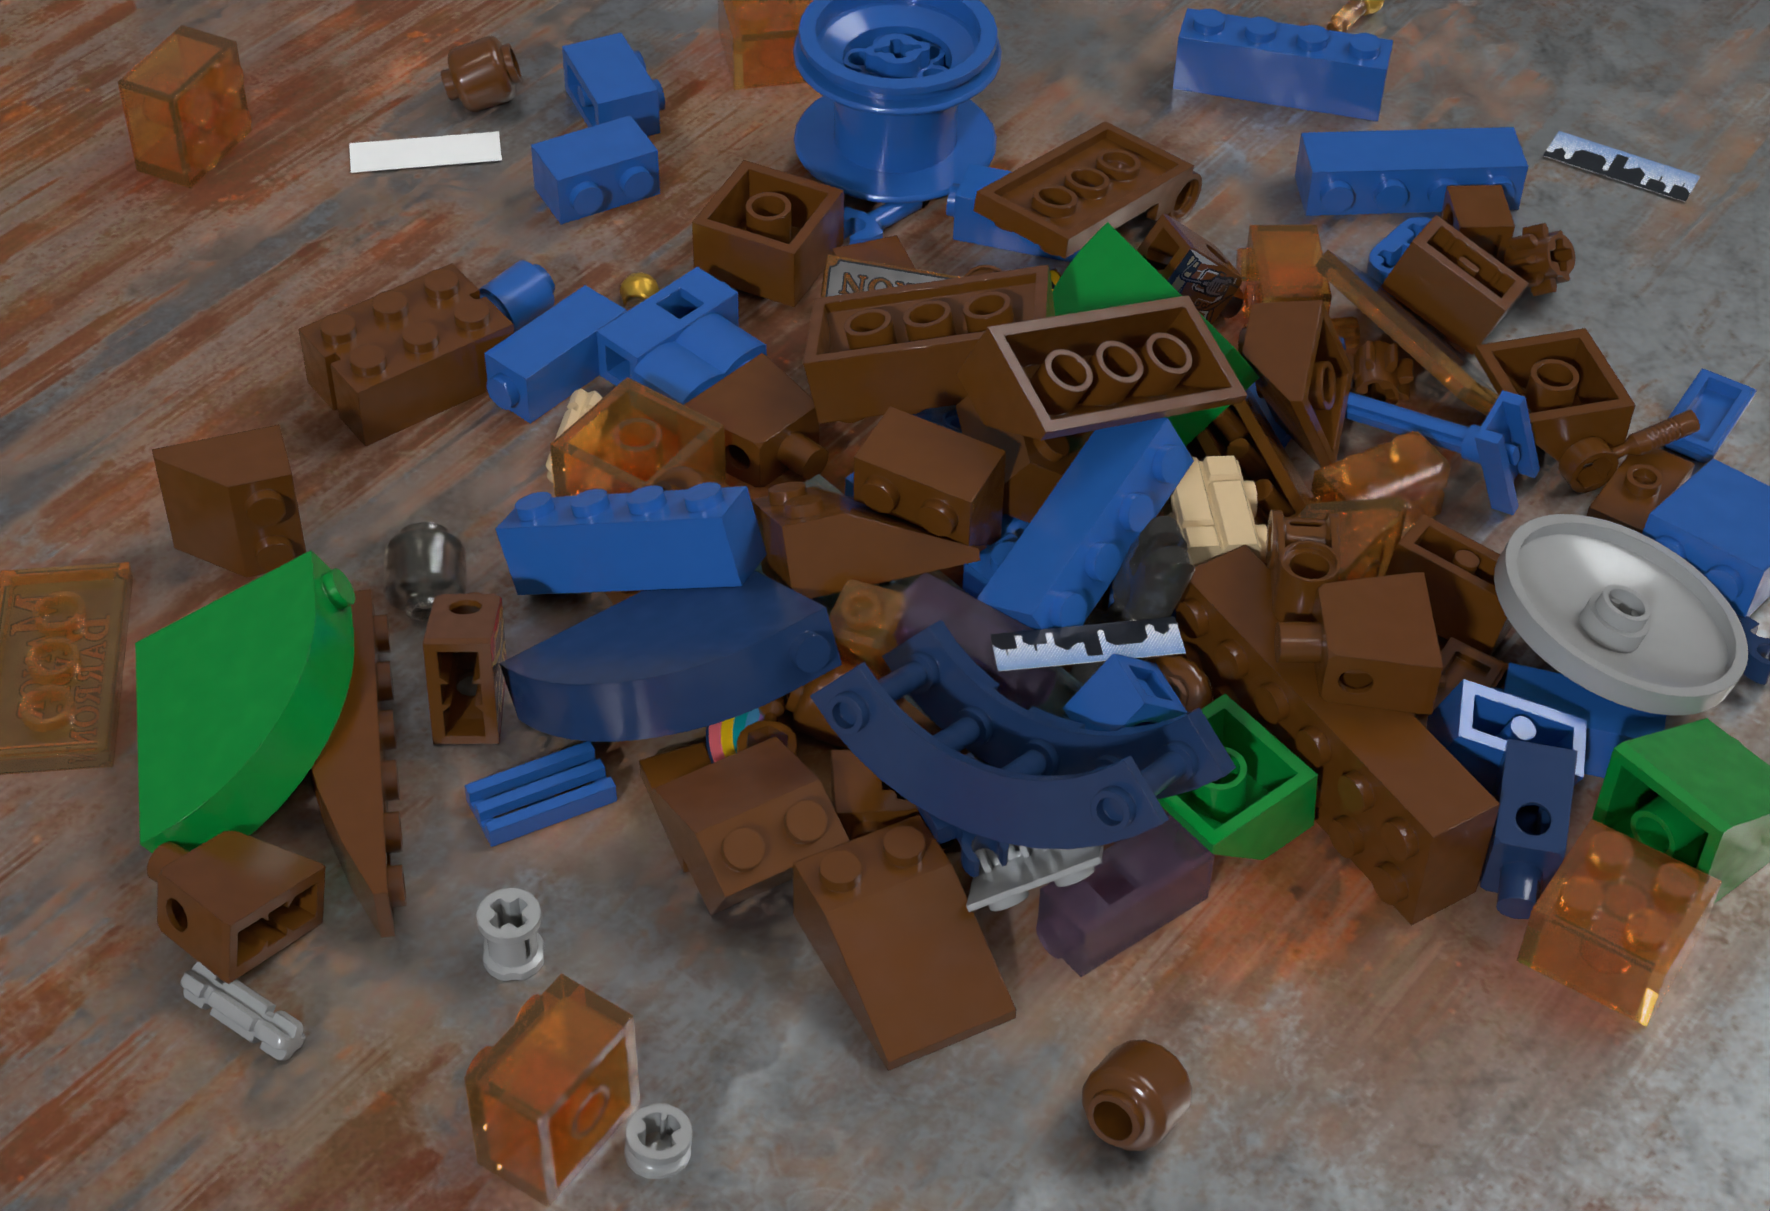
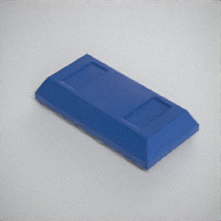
(1718, 407)

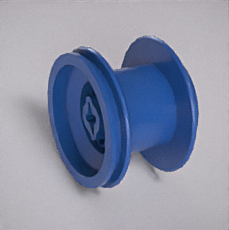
(895, 95)

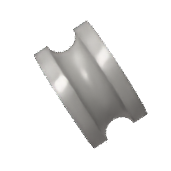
(652, 1162)

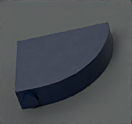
(672, 662)

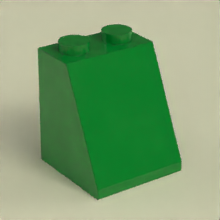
(1693, 799)

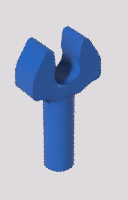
(870, 226)

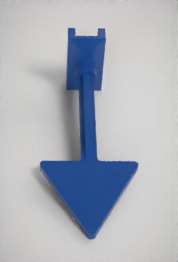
(1500, 445)

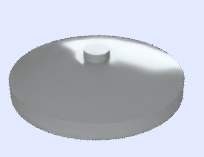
(1620, 614)

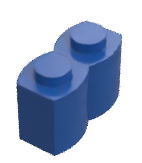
(697, 358)

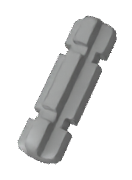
(244, 1012)

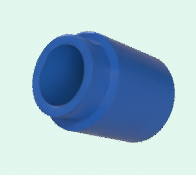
(521, 292)

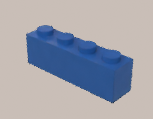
(1282, 64)
(1404, 168)
(1088, 525)
(632, 540)

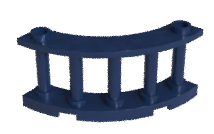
(1049, 775)

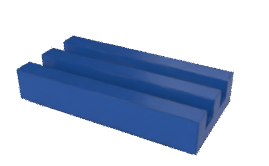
(536, 785)

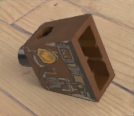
(1194, 268)

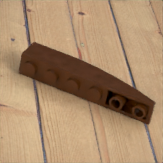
(356, 780)

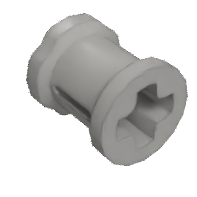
(518, 923)

